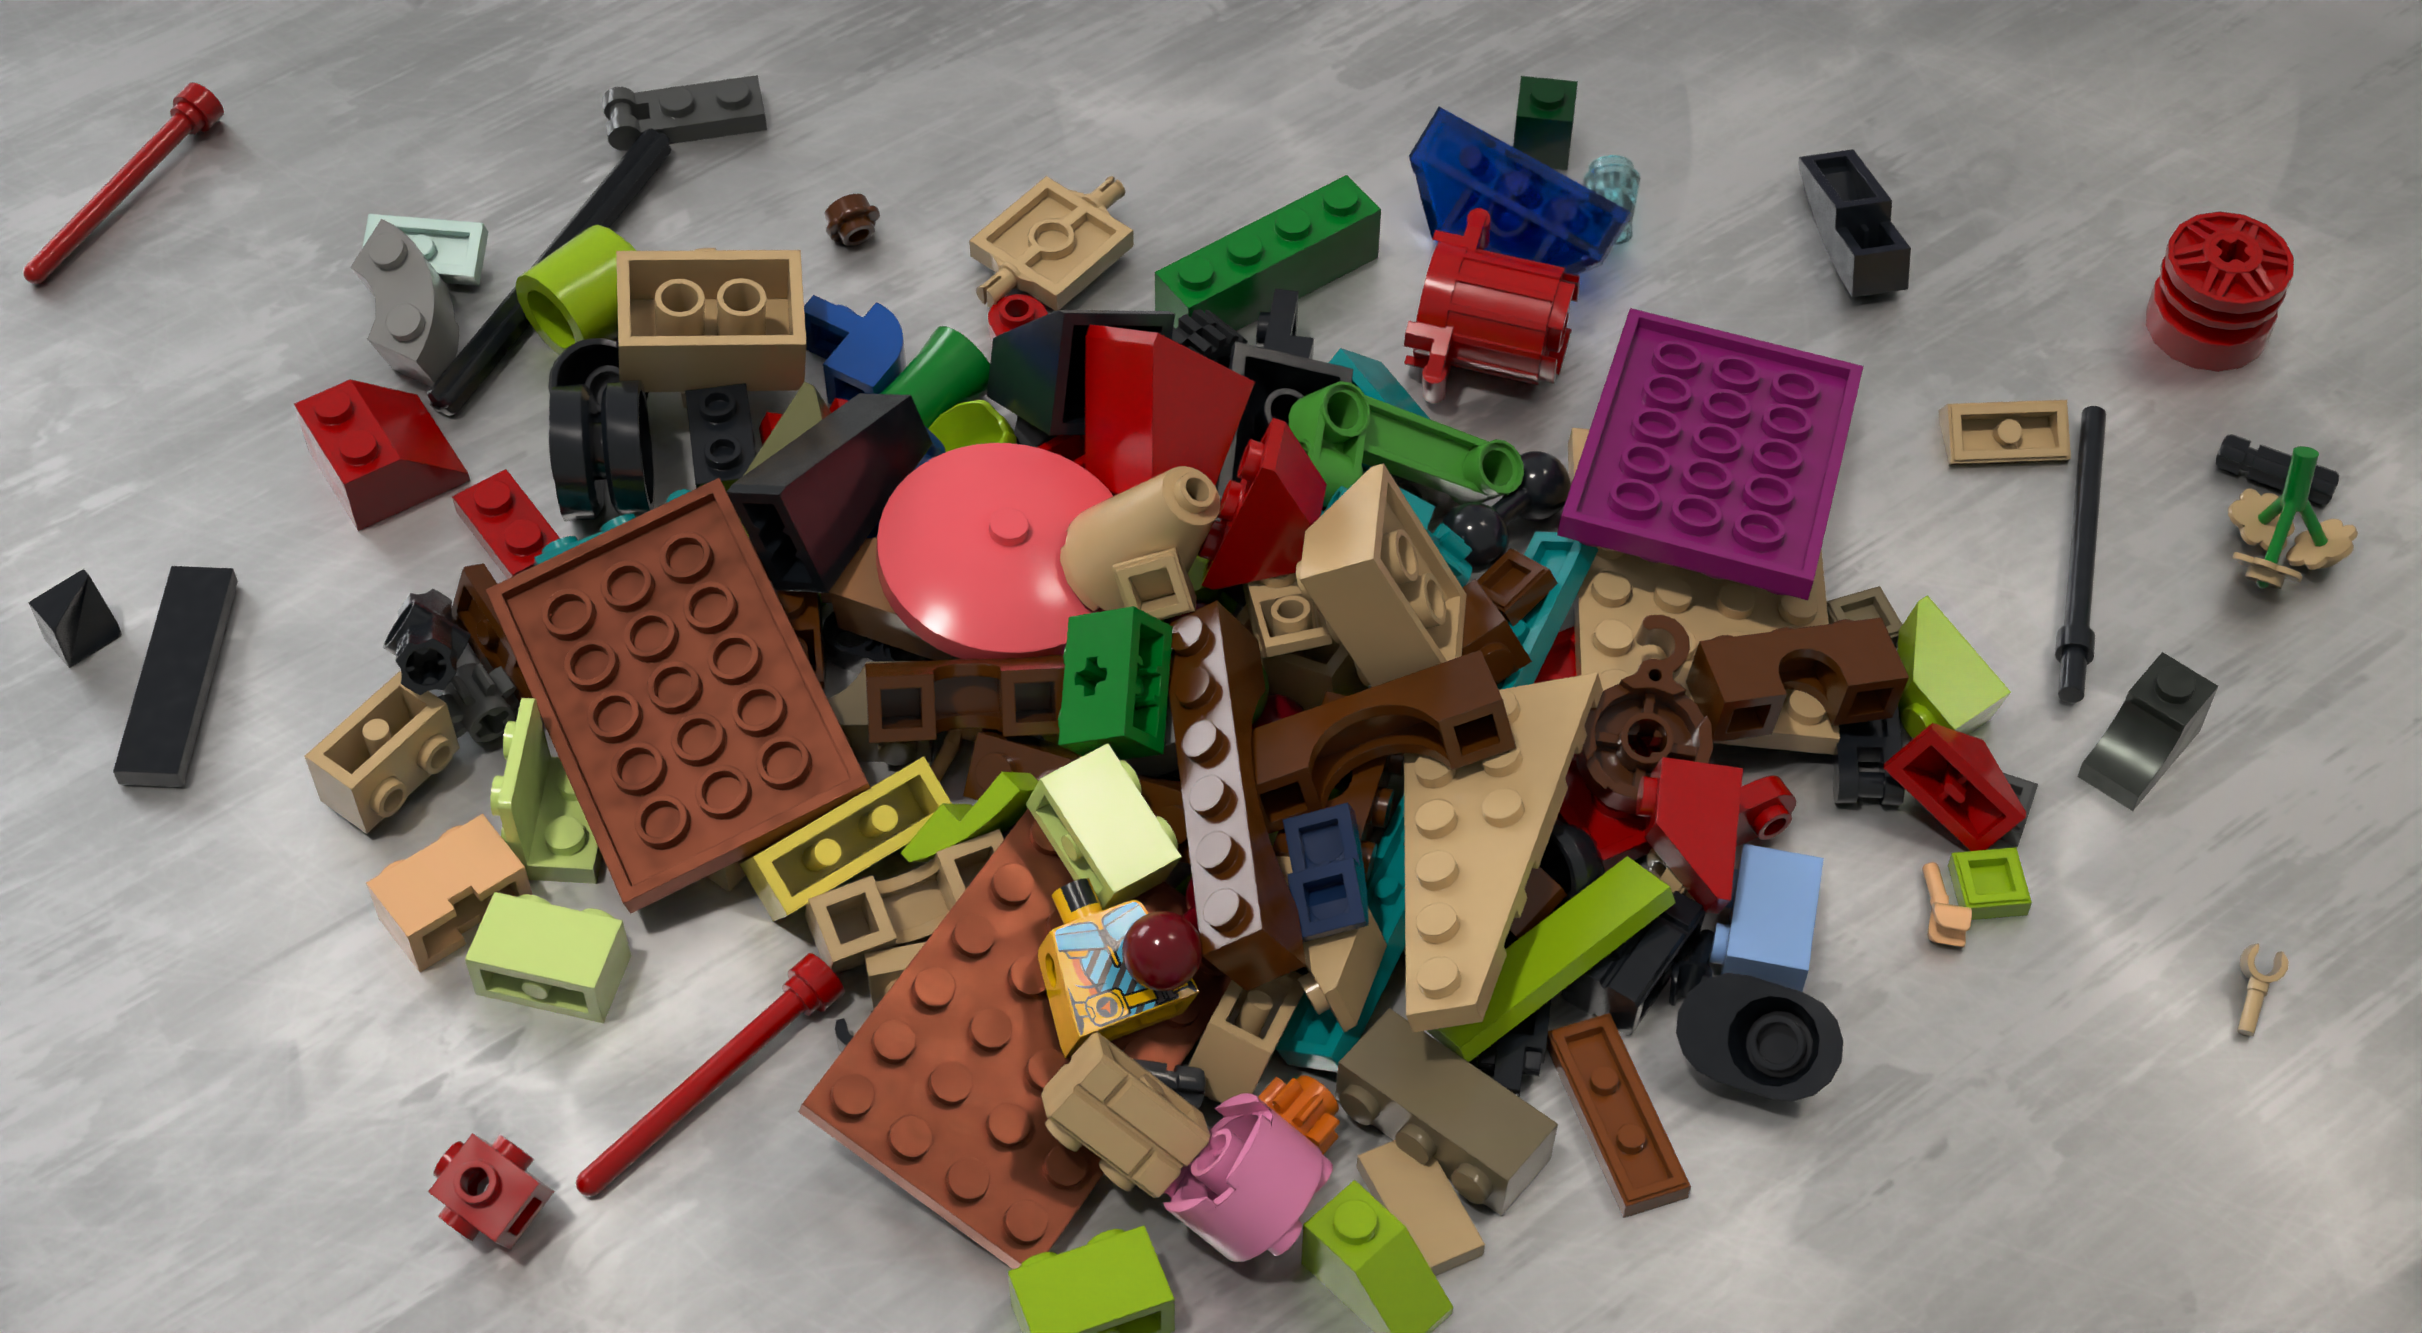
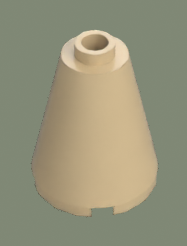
(1146, 519)

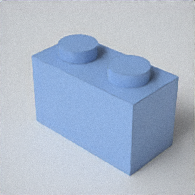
(1770, 917)

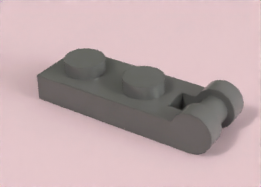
(685, 111)

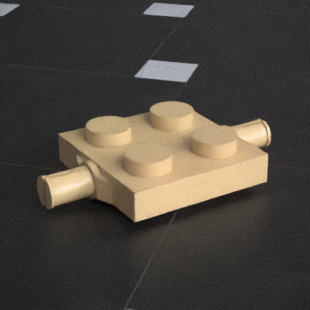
(1051, 243)

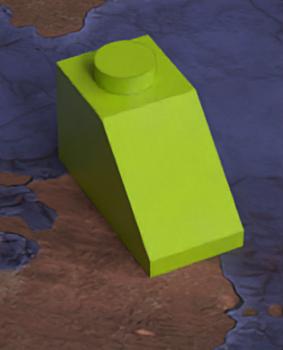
(1946, 675)
(1373, 1265)

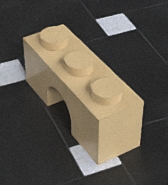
(896, 910)

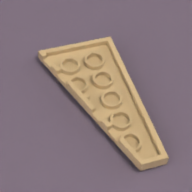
(1474, 846)

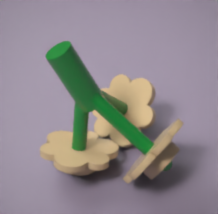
(2269, 522)

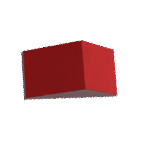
(1958, 785)

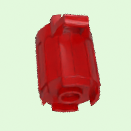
(1489, 313)

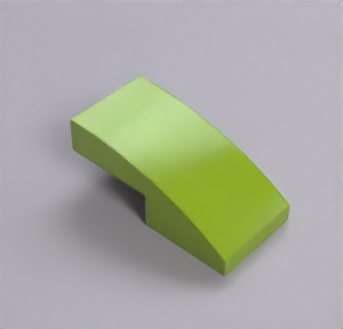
(955, 823)

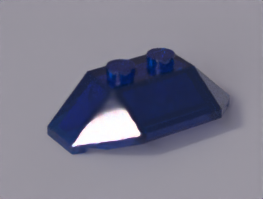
(1530, 205)

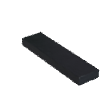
(176, 677)

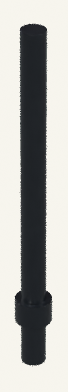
(2076, 639)

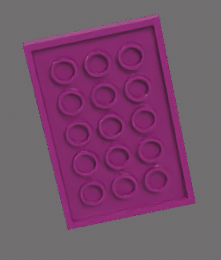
(1714, 454)

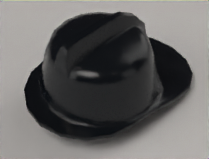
(1759, 1037)

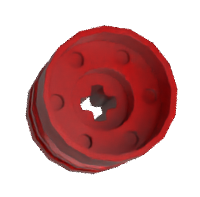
(2219, 291)

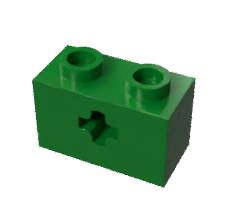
(1115, 683)

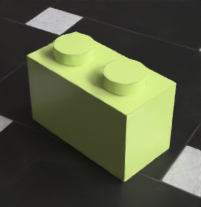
(1104, 827)
(548, 956)

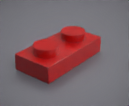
(504, 522)

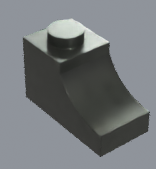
(2149, 731)

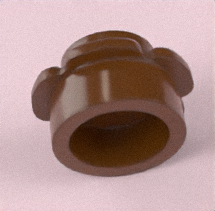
(851, 219)

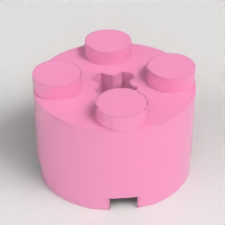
(1249, 1182)

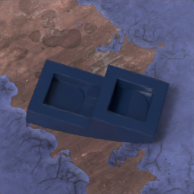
(1327, 871)

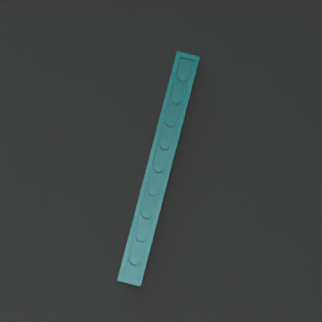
(1318, 1039)

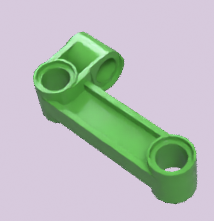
(1405, 442)

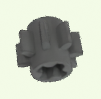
(480, 701)

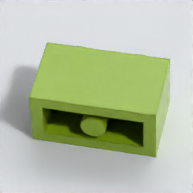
(1095, 1288)

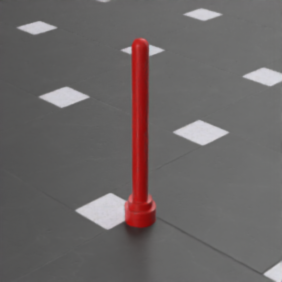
(193, 111)
(809, 988)

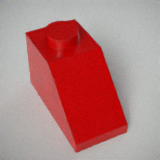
(1694, 825)

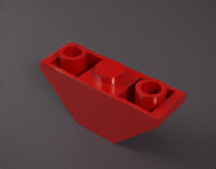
(1264, 513)

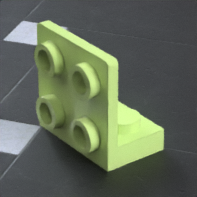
(540, 807)

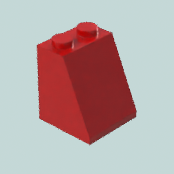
(1156, 407)

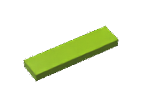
(1562, 951)

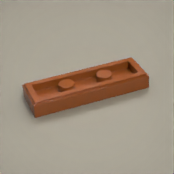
(1617, 1115)

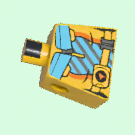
(1088, 976)

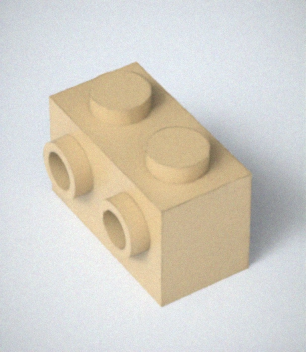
(382, 753)

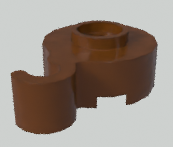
(1646, 705)

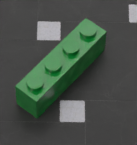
(1286, 250)

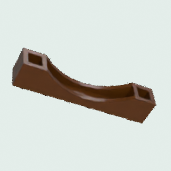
(1240, 894)

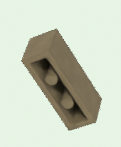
(1445, 1110)

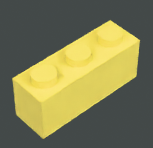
(845, 840)

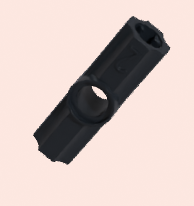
(426, 642)

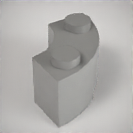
(412, 306)

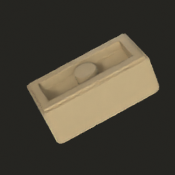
(2005, 432)

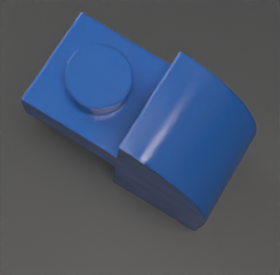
(860, 351)

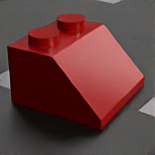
(377, 449)

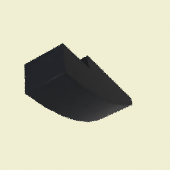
(1855, 223)

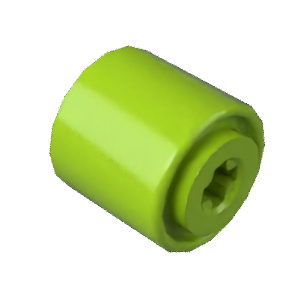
(574, 290)

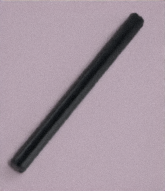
(509, 319)

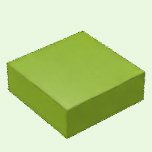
(1990, 883)

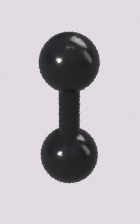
(1537, 498)

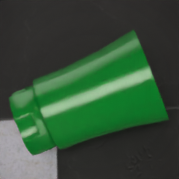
(943, 374)

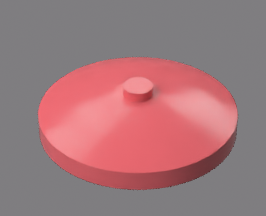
(977, 550)

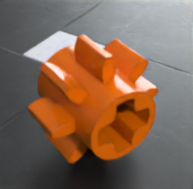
(1306, 1107)

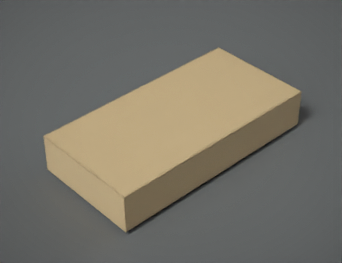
(1423, 1203)

